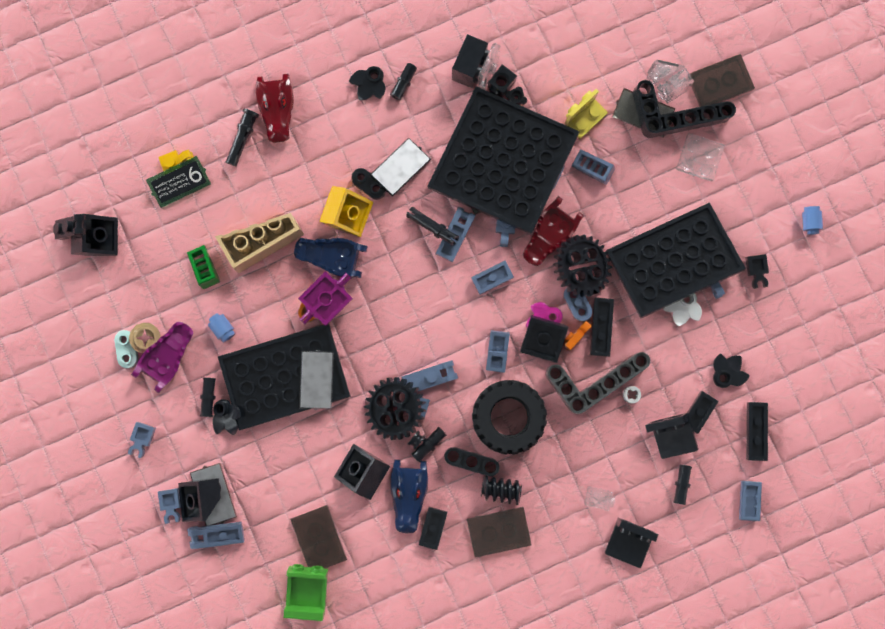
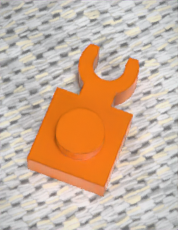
(573, 338)

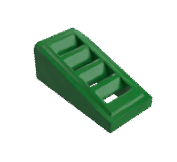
(209, 277)

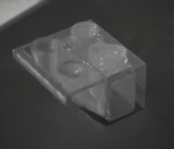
(670, 79)

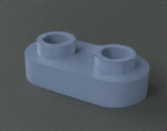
(578, 303)

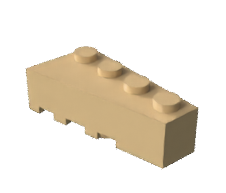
(258, 241)

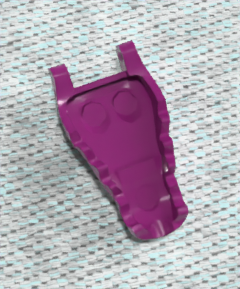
(164, 357)

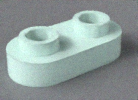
(124, 349)

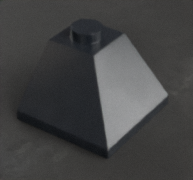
(198, 498)

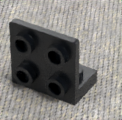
(673, 435)
(630, 542)

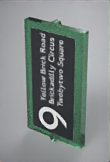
(178, 181)

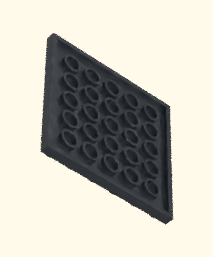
(503, 160)

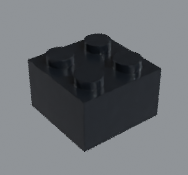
(470, 61)

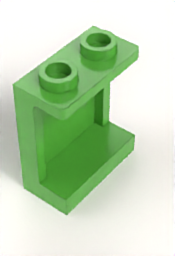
(306, 592)

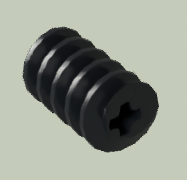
(501, 490)

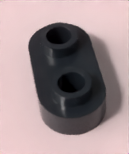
(367, 184)

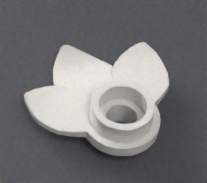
(683, 311)

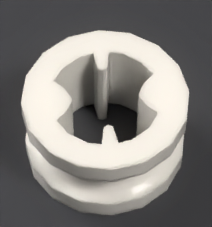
(631, 400)

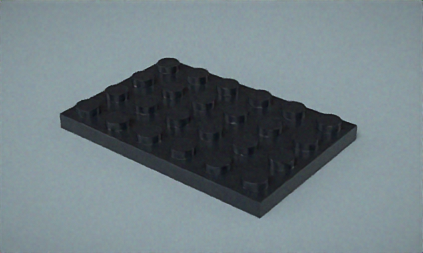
(675, 260)
(268, 375)

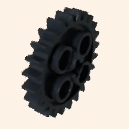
(578, 248)
(411, 405)

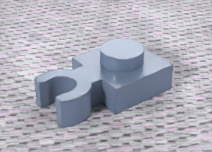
(141, 435)
(169, 501)

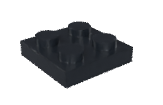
(544, 338)

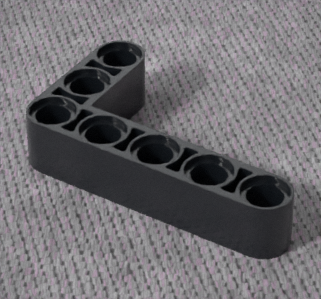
(678, 117)

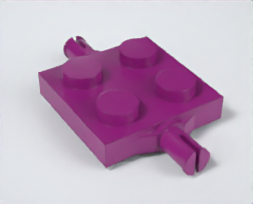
(325, 298)

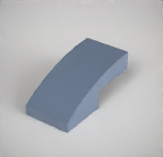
(497, 351)

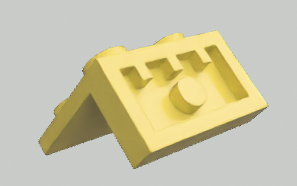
(586, 114)

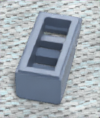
(590, 172)

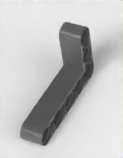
(598, 385)

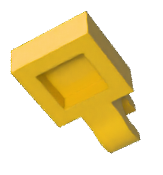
(173, 158)

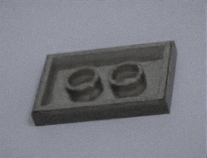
(721, 81)
(499, 531)
(319, 538)

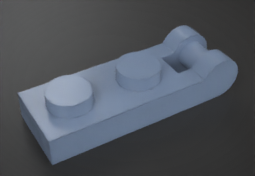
(445, 249)
(431, 376)
(216, 535)

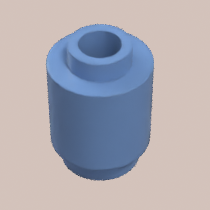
(812, 220)
(221, 327)

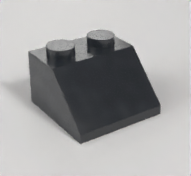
(100, 237)
(361, 472)

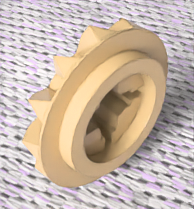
(138, 330)

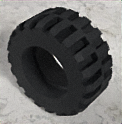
(535, 417)

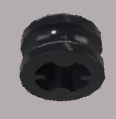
(416, 440)

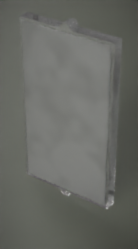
(316, 380)

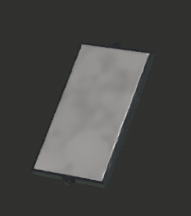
(400, 167)

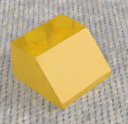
(346, 211)

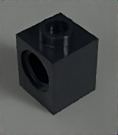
(504, 74)

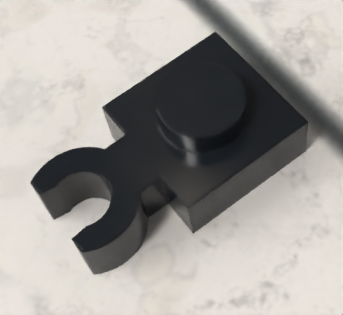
(757, 267)

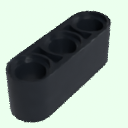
(478, 468)

